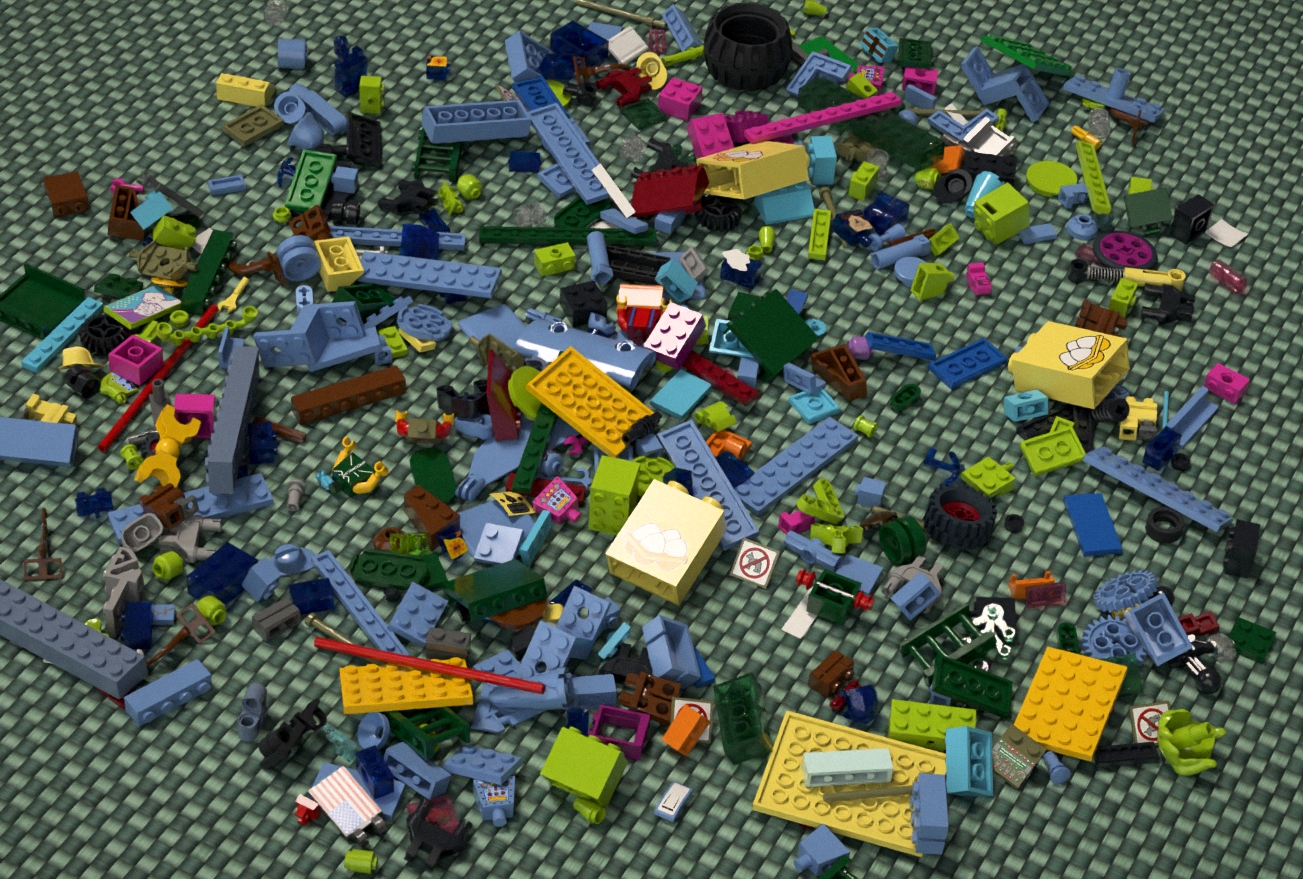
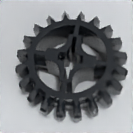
(719, 213)
(102, 334)

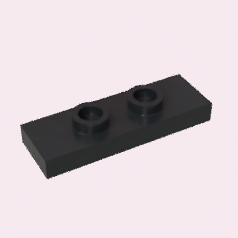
(1126, 754)

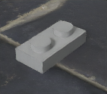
(694, 264)

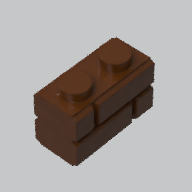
(831, 674)

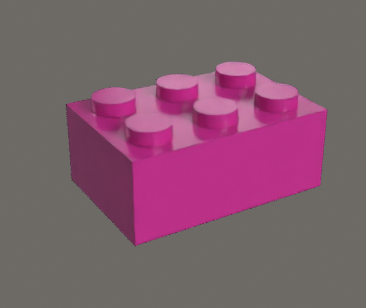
(709, 135)

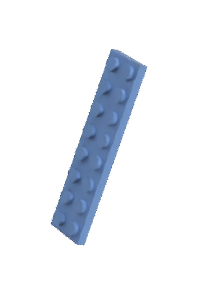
(569, 151)
(429, 274)
(690, 452)
(795, 465)
(1155, 487)
(249, 494)

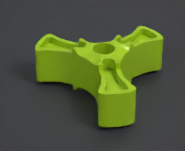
(837, 536)

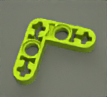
(825, 507)

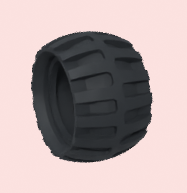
(747, 46)

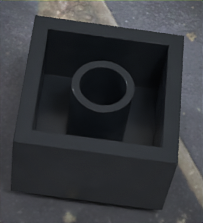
(1191, 219)
(580, 300)
(1241, 548)

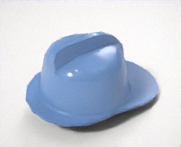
(289, 107)
(292, 559)

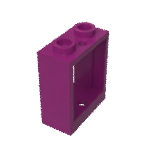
(626, 719)

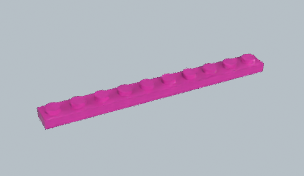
(822, 117)

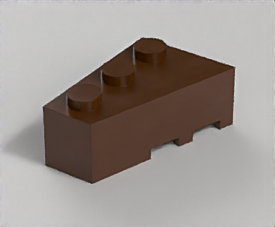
(121, 220)
(840, 371)
(429, 514)

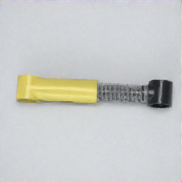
(1080, 271)

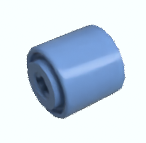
(292, 53)

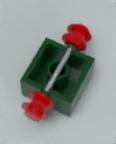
(833, 595)

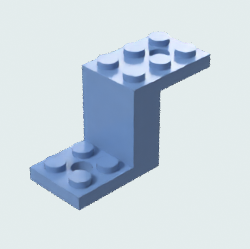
(1004, 84)
(309, 334)
(568, 638)

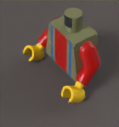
(423, 430)

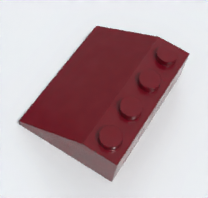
(669, 190)
(503, 413)

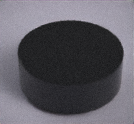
(1180, 462)
(1014, 523)

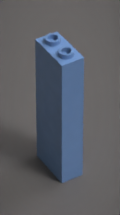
(38, 442)

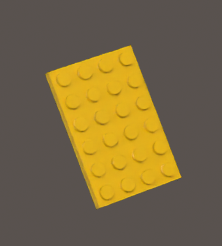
(588, 400)
(401, 688)
(1070, 702)

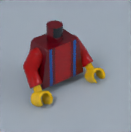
(637, 321)

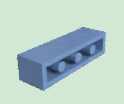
(168, 692)

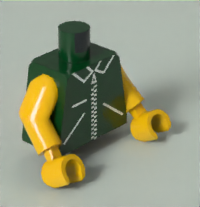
(353, 474)

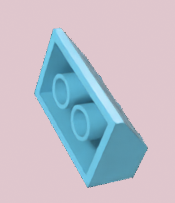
(785, 203)
(727, 343)
(969, 762)

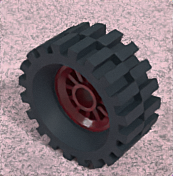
(960, 516)

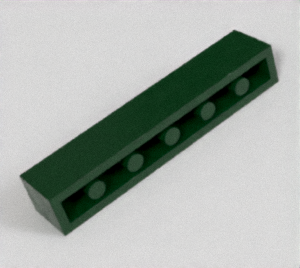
(211, 267)

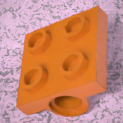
(729, 441)

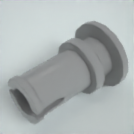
(295, 491)

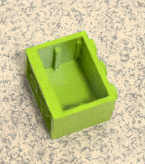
(613, 494)
(584, 766)

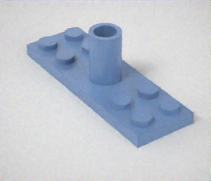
(1115, 95)

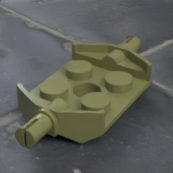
(854, 148)
(153, 257)
(509, 356)

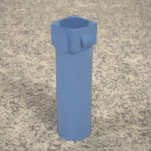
(916, 247)
(599, 260)

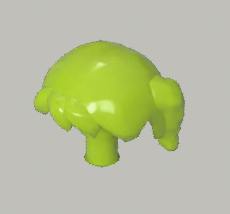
(1186, 742)

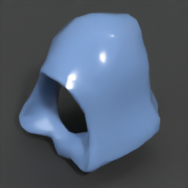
(306, 133)

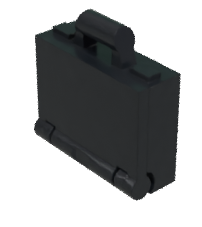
(1009, 615)

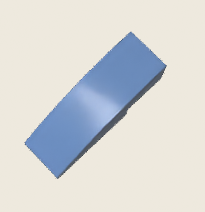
(669, 221)
(748, 371)

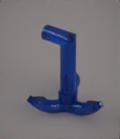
(285, 169)
(955, 468)

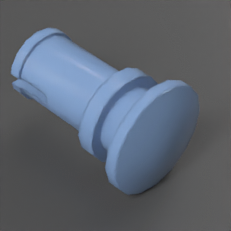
(1057, 770)

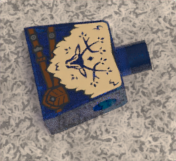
(853, 227)

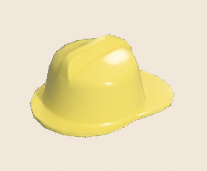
(652, 66)
(78, 355)

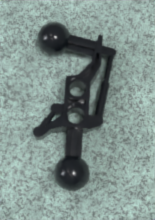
(1207, 679)

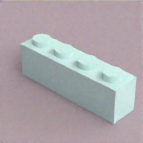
(847, 767)

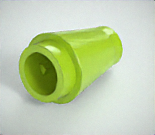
(814, 8)
(767, 238)
(590, 810)

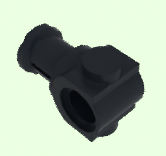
(584, 92)

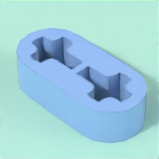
(300, 300)

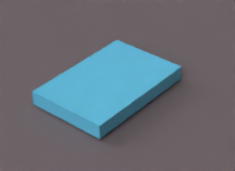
(680, 394)

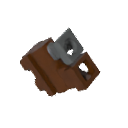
(169, 503)

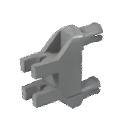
(185, 538)
(902, 575)

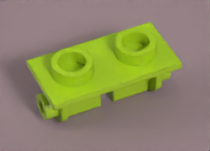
(450, 199)

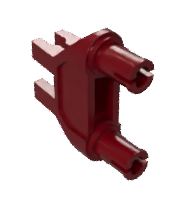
(626, 83)

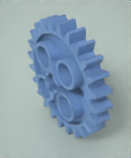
(1125, 591)
(1113, 644)

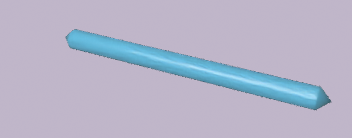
(1165, 408)

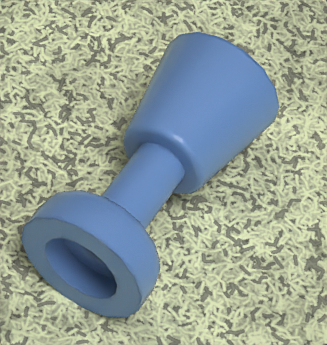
(891, 234)

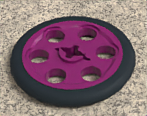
(1124, 251)

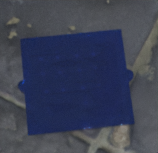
(524, 162)

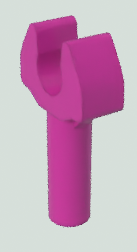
(138, 188)
(576, 442)

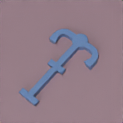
(586, 481)

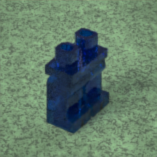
(349, 71)
(886, 212)

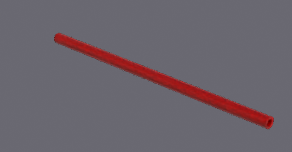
(161, 374)
(429, 665)

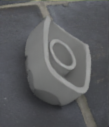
(142, 532)

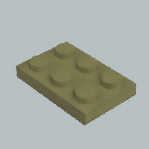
(253, 125)

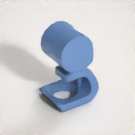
(380, 356)

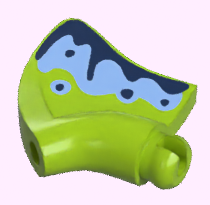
(117, 387)

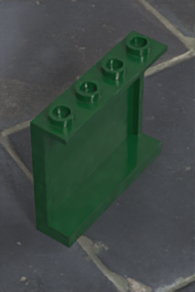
(39, 302)
(772, 332)
(496, 589)

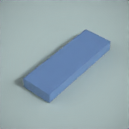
(618, 218)

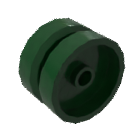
(902, 539)

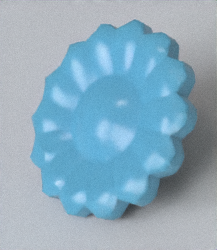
(817, 326)

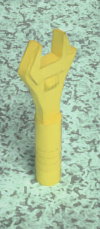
(230, 302)

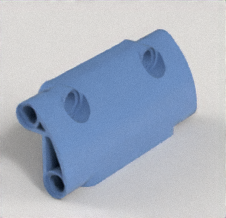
(615, 358)

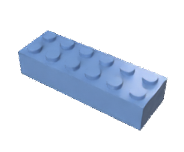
(476, 121)

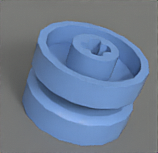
(298, 258)

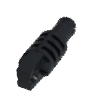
(642, 428)

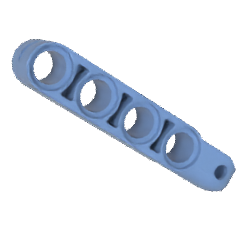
(322, 111)

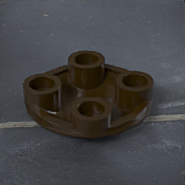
(878, 518)

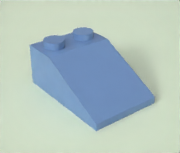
(1158, 629)

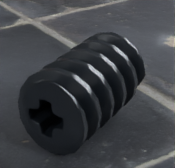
(1111, 410)

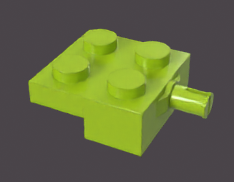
(990, 477)

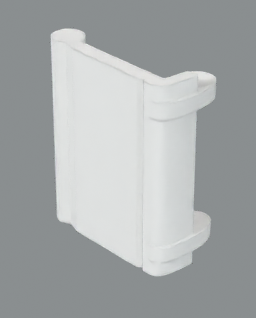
(627, 46)

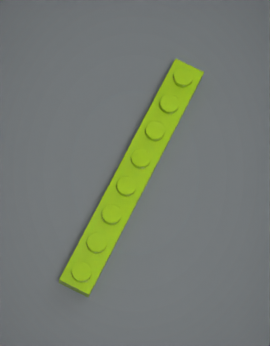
(1093, 178)

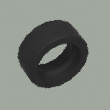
(1164, 535)

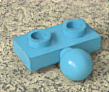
(614, 640)

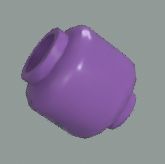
(859, 348)

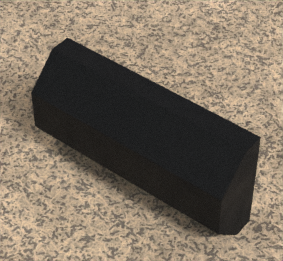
(635, 265)

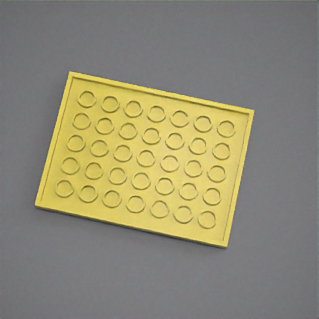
(872, 820)

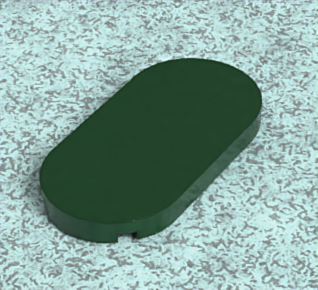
(580, 215)
(433, 473)
(388, 569)

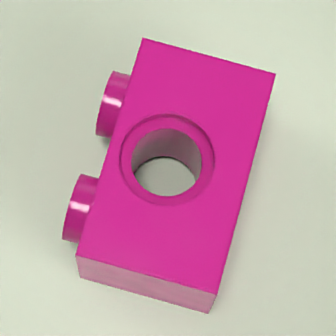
(921, 78)
(1226, 383)

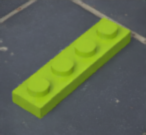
(819, 234)

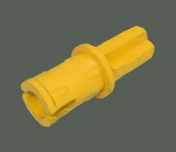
(1086, 136)

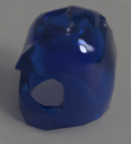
(862, 703)

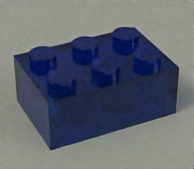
(580, 42)
(221, 574)

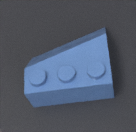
(524, 56)

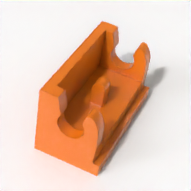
(1018, 587)
(685, 730)

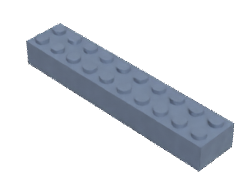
(232, 420)
(69, 643)

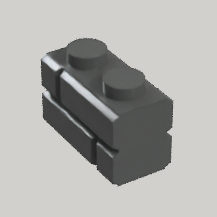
(276, 619)
(447, 644)

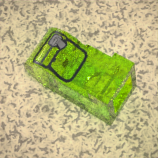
(408, 542)

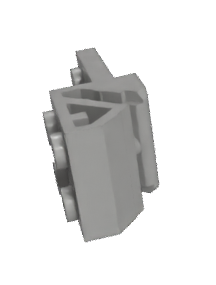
(123, 585)

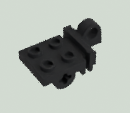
(278, 743)

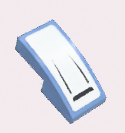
(672, 801)

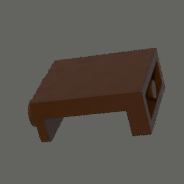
(66, 194)

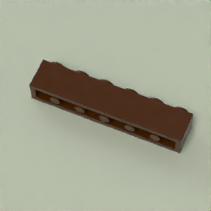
(348, 395)

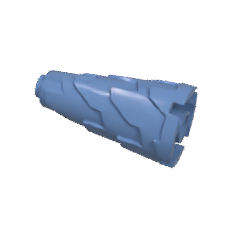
(556, 695)

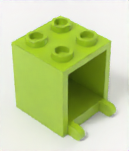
(1001, 213)

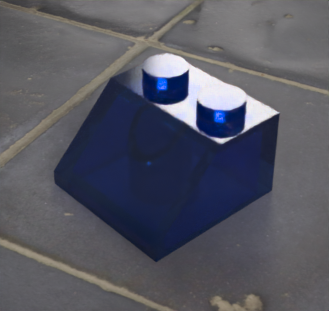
(419, 242)

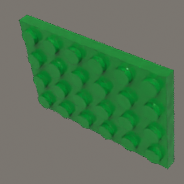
(1029, 56)

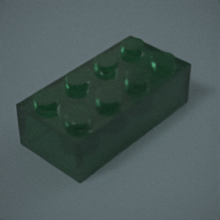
(742, 718)

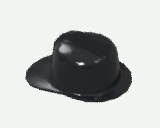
(952, 186)

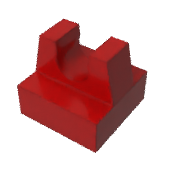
(306, 810)

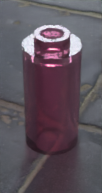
(1228, 276)

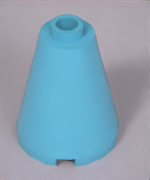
(983, 184)

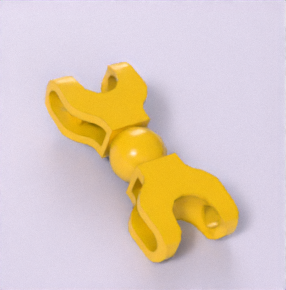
(167, 450)

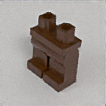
(314, 228)
(1100, 319)
(650, 696)

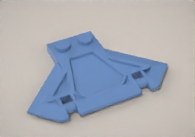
(486, 713)

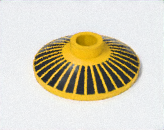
(169, 285)

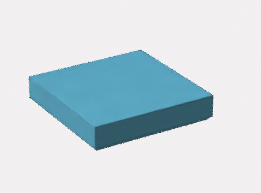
(814, 406)

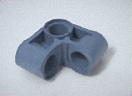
(253, 712)

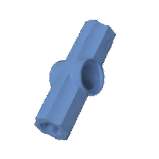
(812, 551)

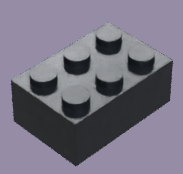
(1000, 165)

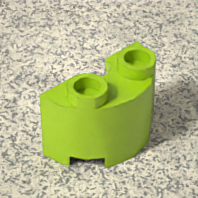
(715, 416)

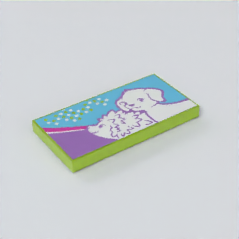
(143, 306)

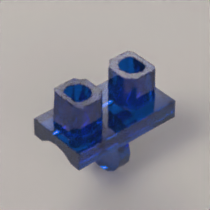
(93, 504)
(578, 719)

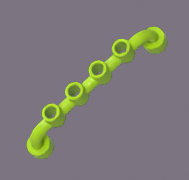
(164, 329)

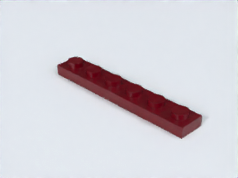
(720, 378)

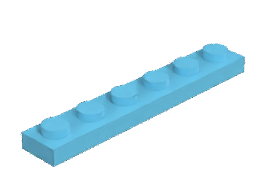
(61, 335)

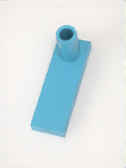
(535, 538)

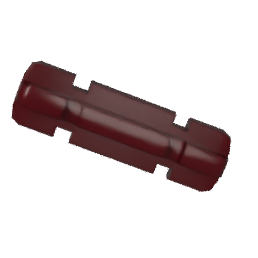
(837, 703)

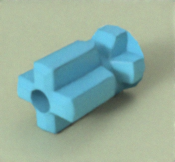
(324, 479)

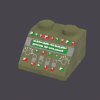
(1015, 756)

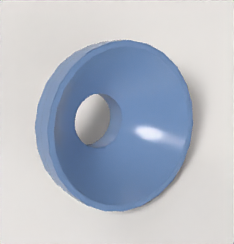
(1082, 230)
(369, 730)

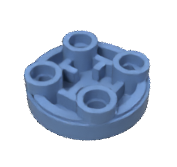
(906, 269)

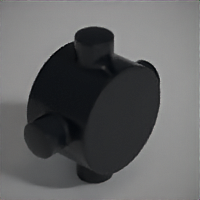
(392, 594)

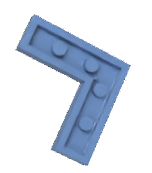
(818, 63)
(948, 125)

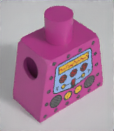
(873, 74)
(559, 501)

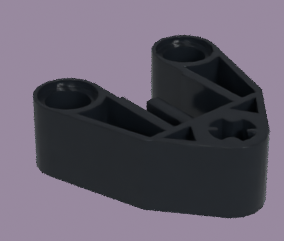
(465, 406)

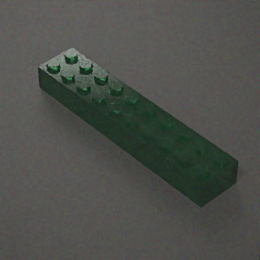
(878, 129)

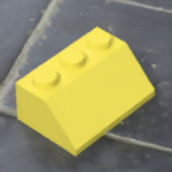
(244, 90)
(338, 262)

